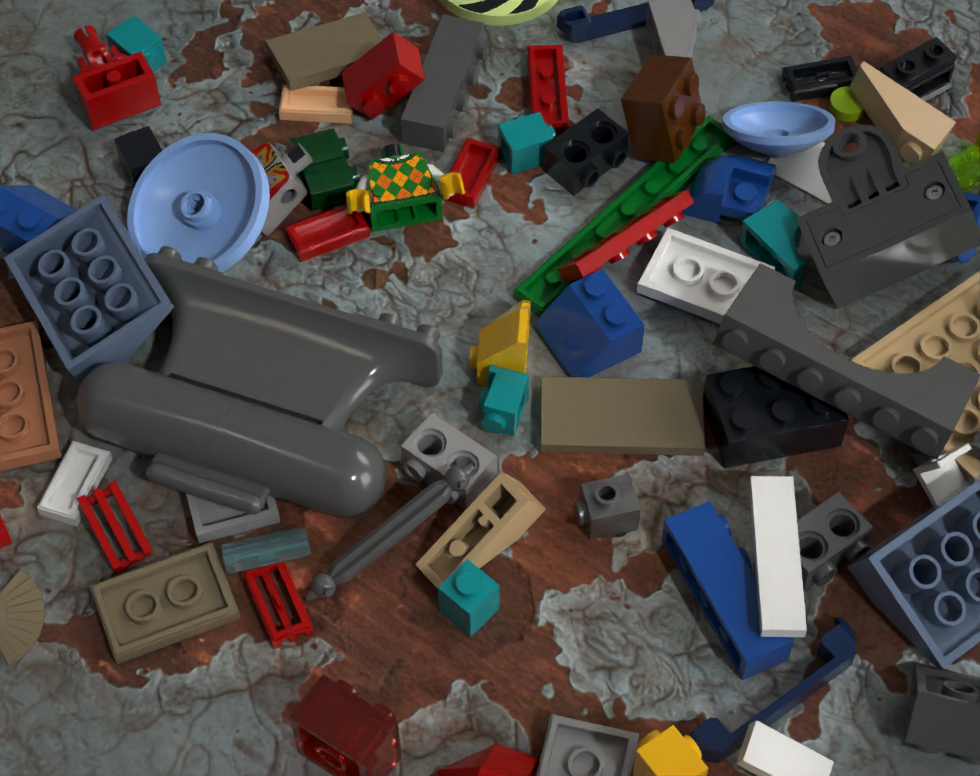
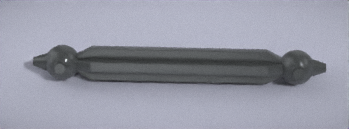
(390, 532)

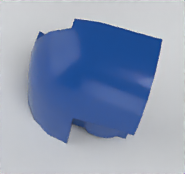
(730, 188)

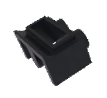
(920, 66)

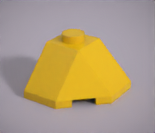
(503, 343)

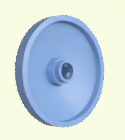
(201, 199)

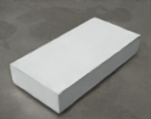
(76, 476)
(774, 754)

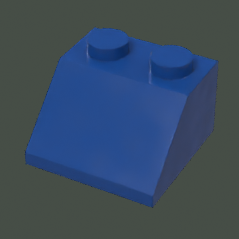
(26, 214)
(590, 326)

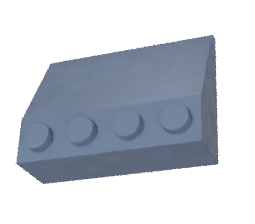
(90, 288)
(930, 576)

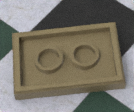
(322, 50)
(164, 602)

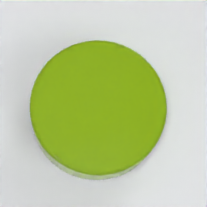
(845, 105)

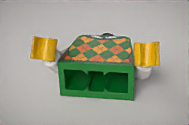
(402, 190)

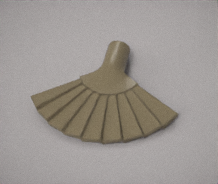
(20, 617)

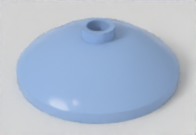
(778, 127)

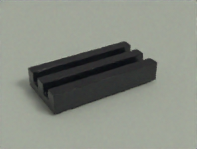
(823, 83)

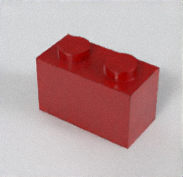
(383, 75)

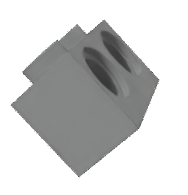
(452, 450)

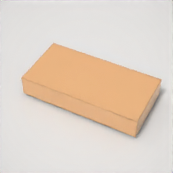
(315, 105)

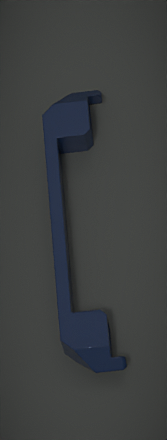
(580, 27)
(835, 648)

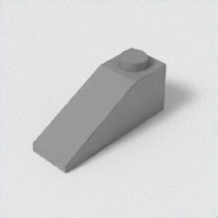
(673, 27)

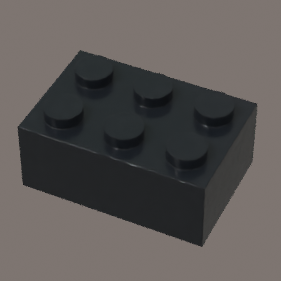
(766, 418)

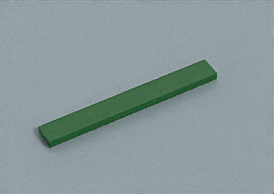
(651, 187)

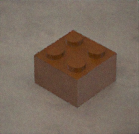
(663, 108)

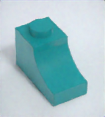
(773, 238)

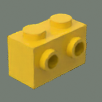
(668, 755)

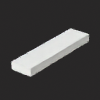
(777, 557)

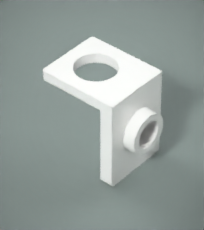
(942, 475)

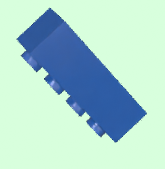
(723, 587)

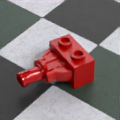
(114, 85)

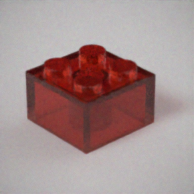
(345, 731)

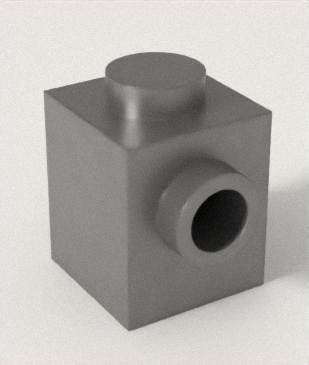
(608, 507)

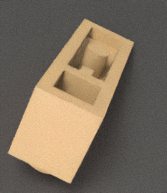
(908, 120)
(483, 529)

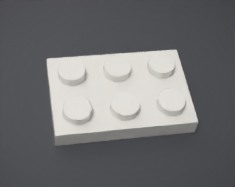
(696, 275)

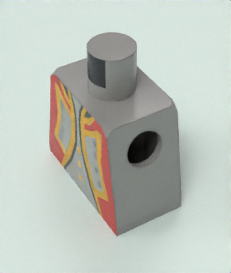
(284, 183)

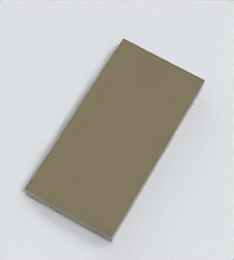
(622, 416)

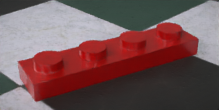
(638, 230)

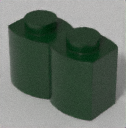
(329, 173)

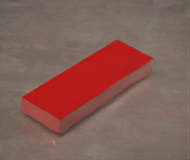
(548, 85)

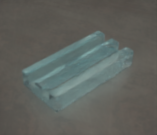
(265, 550)

